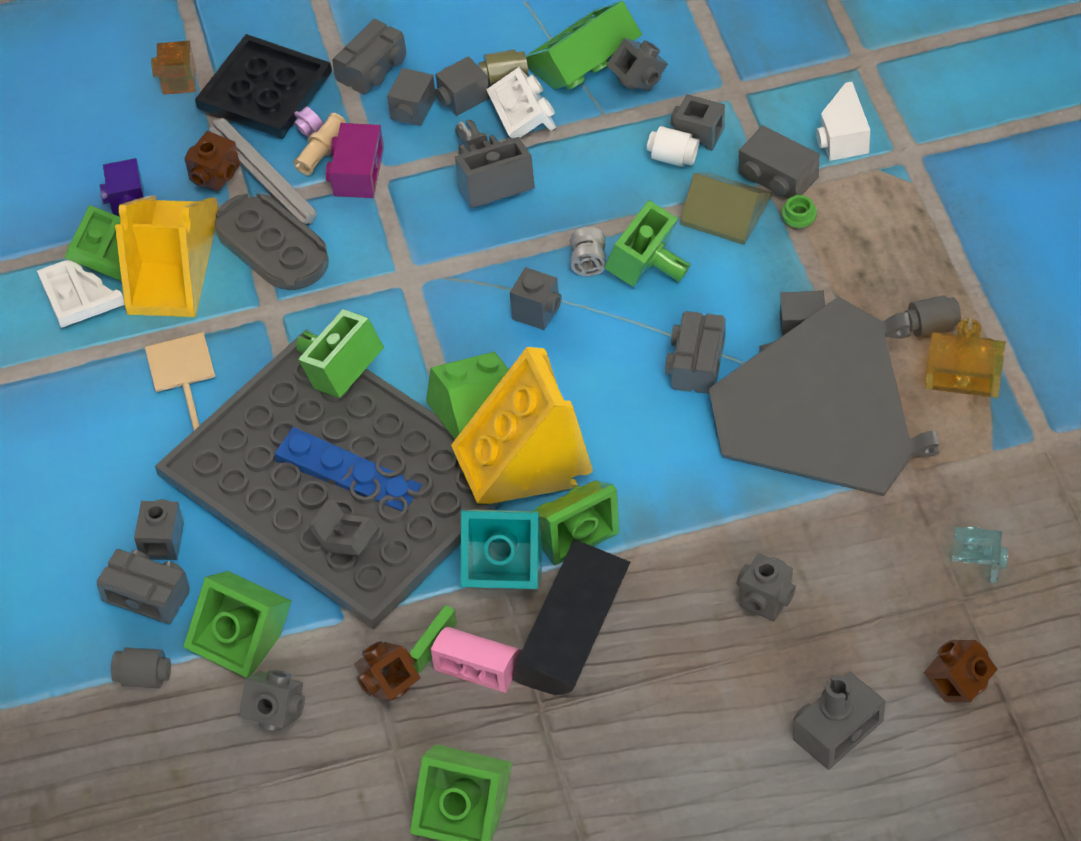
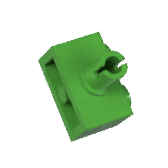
(644, 247)
(339, 352)

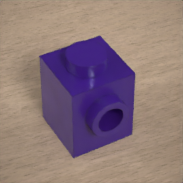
(121, 184)

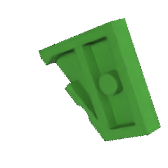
(96, 243)

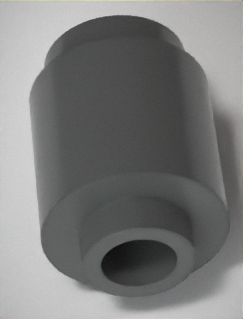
(933, 315)
(140, 667)

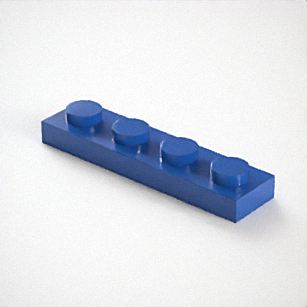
(332, 462)

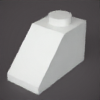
(844, 126)

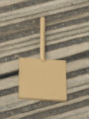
(180, 364)

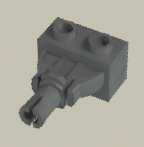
(491, 169)

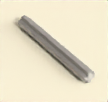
(266, 174)

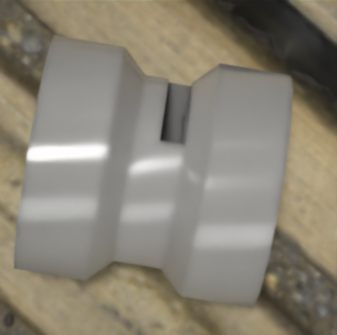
(588, 251)

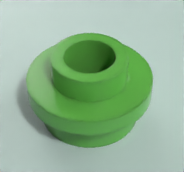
(799, 211)

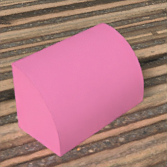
(474, 658)

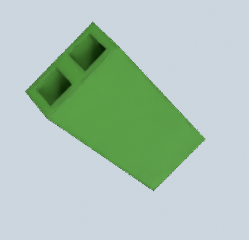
(422, 650)

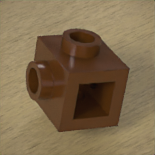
(212, 161)
(960, 670)
(397, 671)

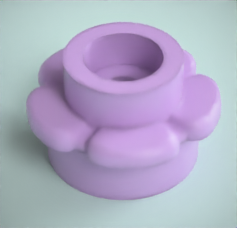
(307, 121)

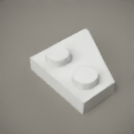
(76, 293)

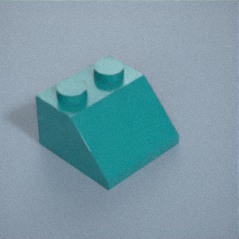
(501, 549)

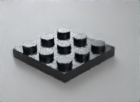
(263, 85)

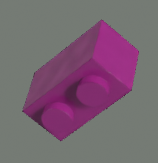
(355, 160)

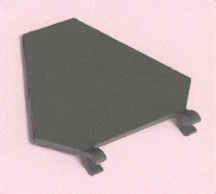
(822, 403)

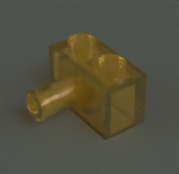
(965, 362)

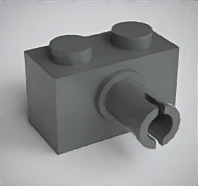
(838, 719)

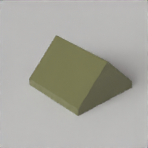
(723, 207)

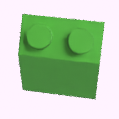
(462, 387)
(583, 514)
(236, 622)
(459, 795)

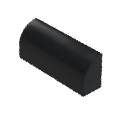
(570, 619)

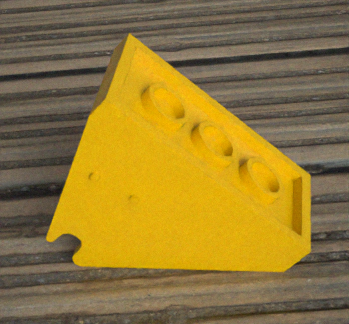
(164, 254)
(523, 436)

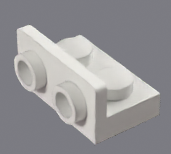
(520, 103)

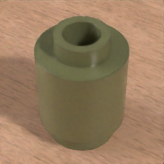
(502, 63)

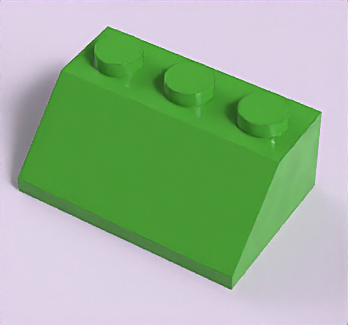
(583, 46)

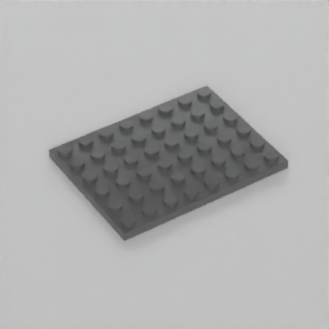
(234, 475)

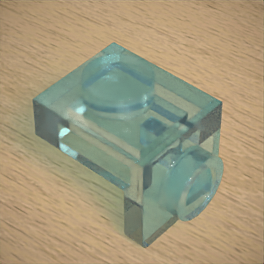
(980, 547)

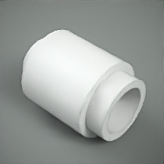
(673, 146)

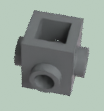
(637, 64)
(766, 586)
(272, 699)

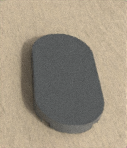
(271, 241)

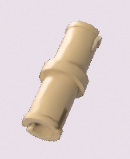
(318, 145)

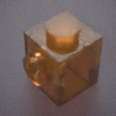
(175, 67)

